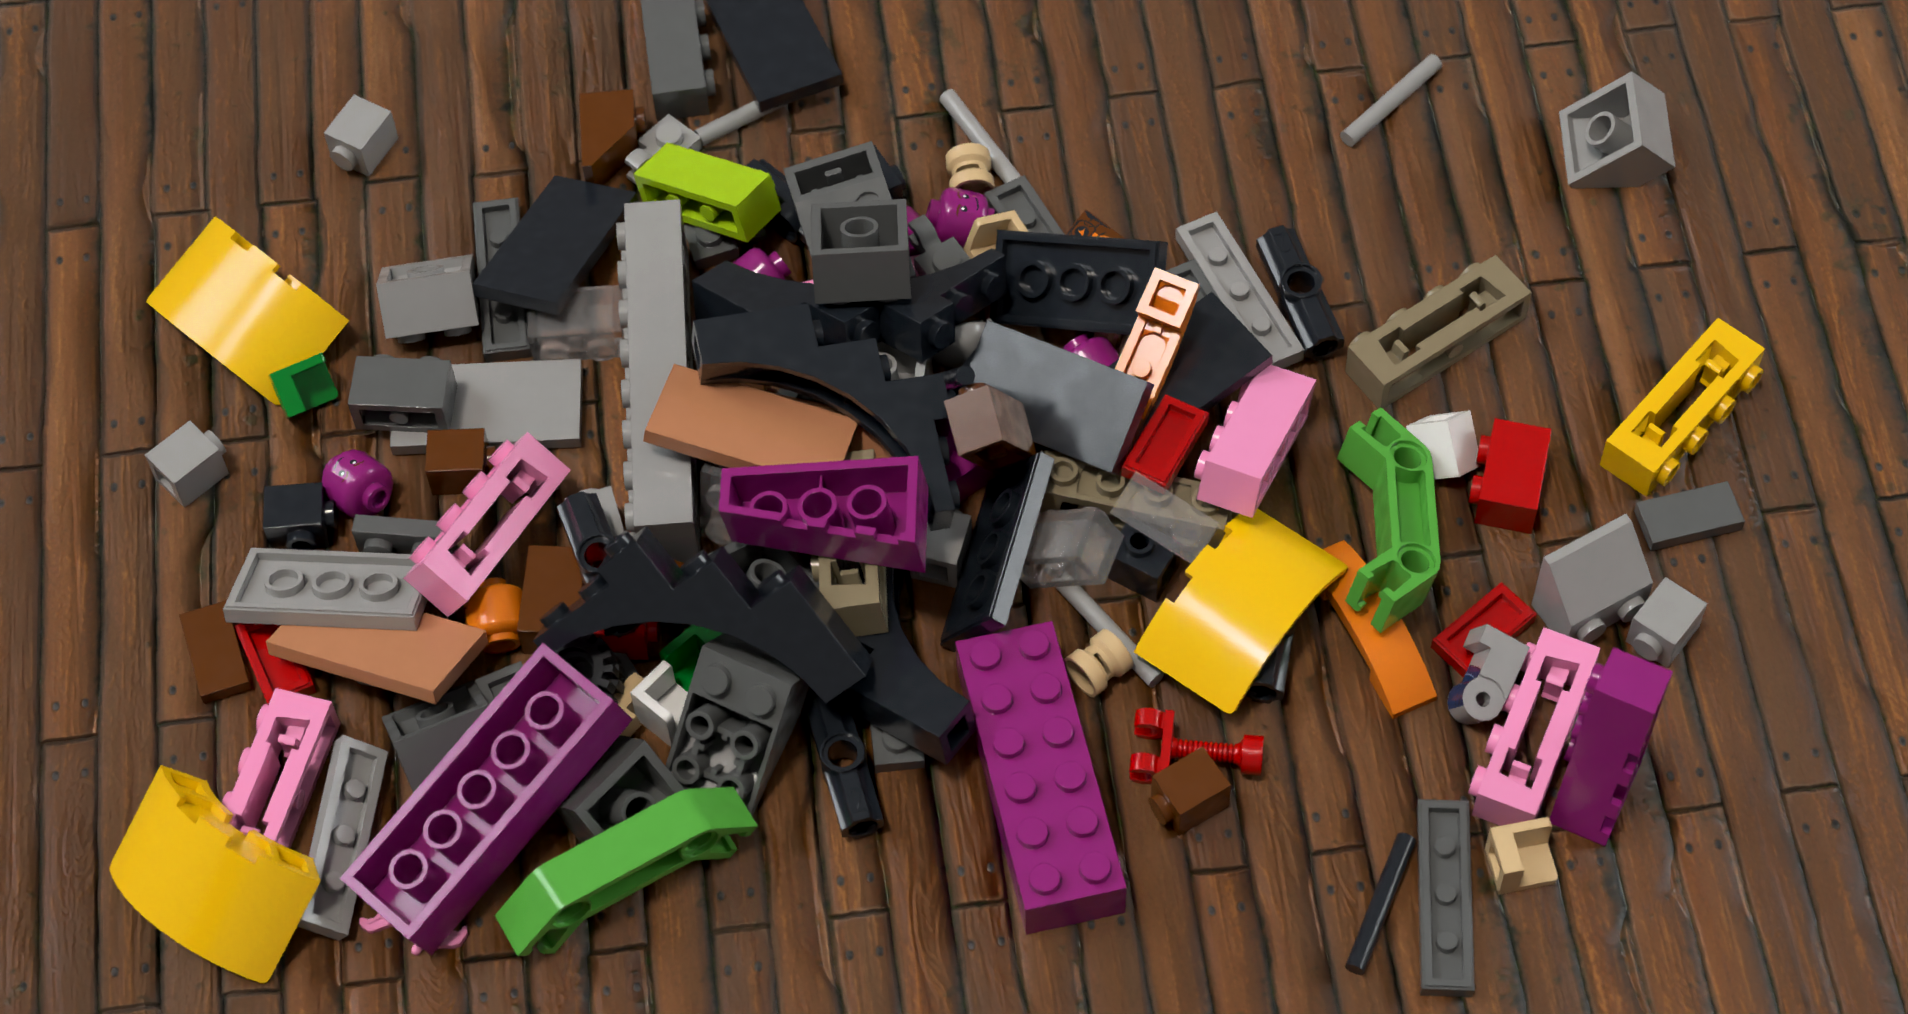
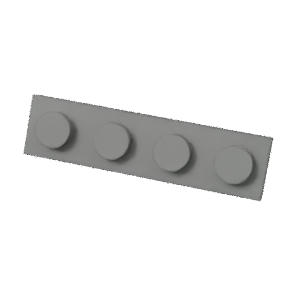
(1239, 286)
(342, 832)

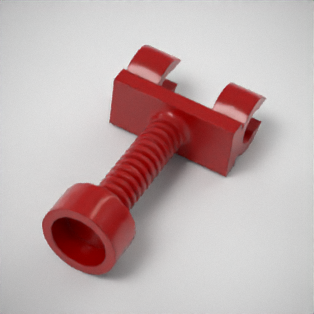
(1154, 724)

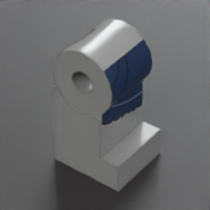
(1488, 677)

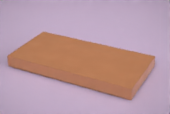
(744, 425)
(401, 661)

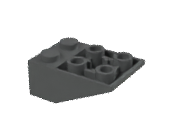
(836, 178)
(735, 719)

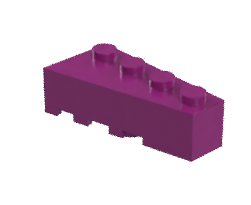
(832, 509)
(1608, 743)

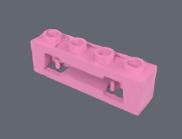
(516, 471)
(1559, 662)
(306, 732)

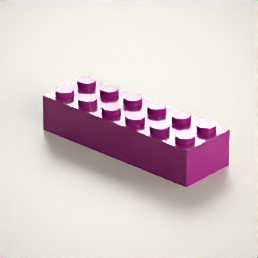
(1040, 778)
(486, 799)

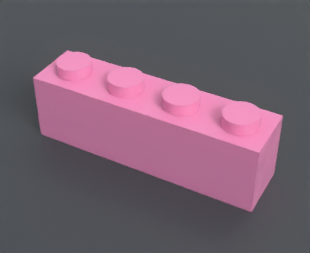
(1254, 440)

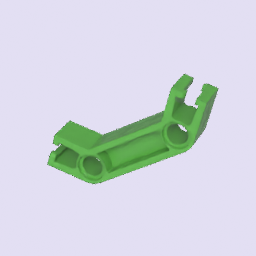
(1404, 514)
(620, 862)

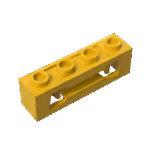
(1729, 367)

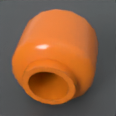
(496, 610)

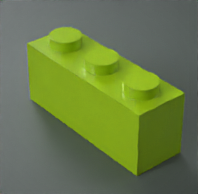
(710, 190)

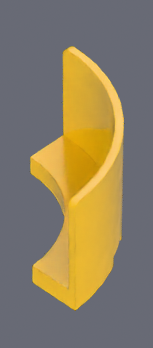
(241, 311)
(1237, 607)
(207, 881)

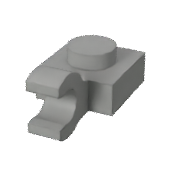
(665, 131)

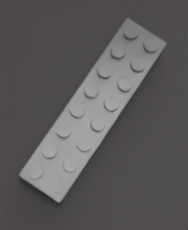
(656, 336)

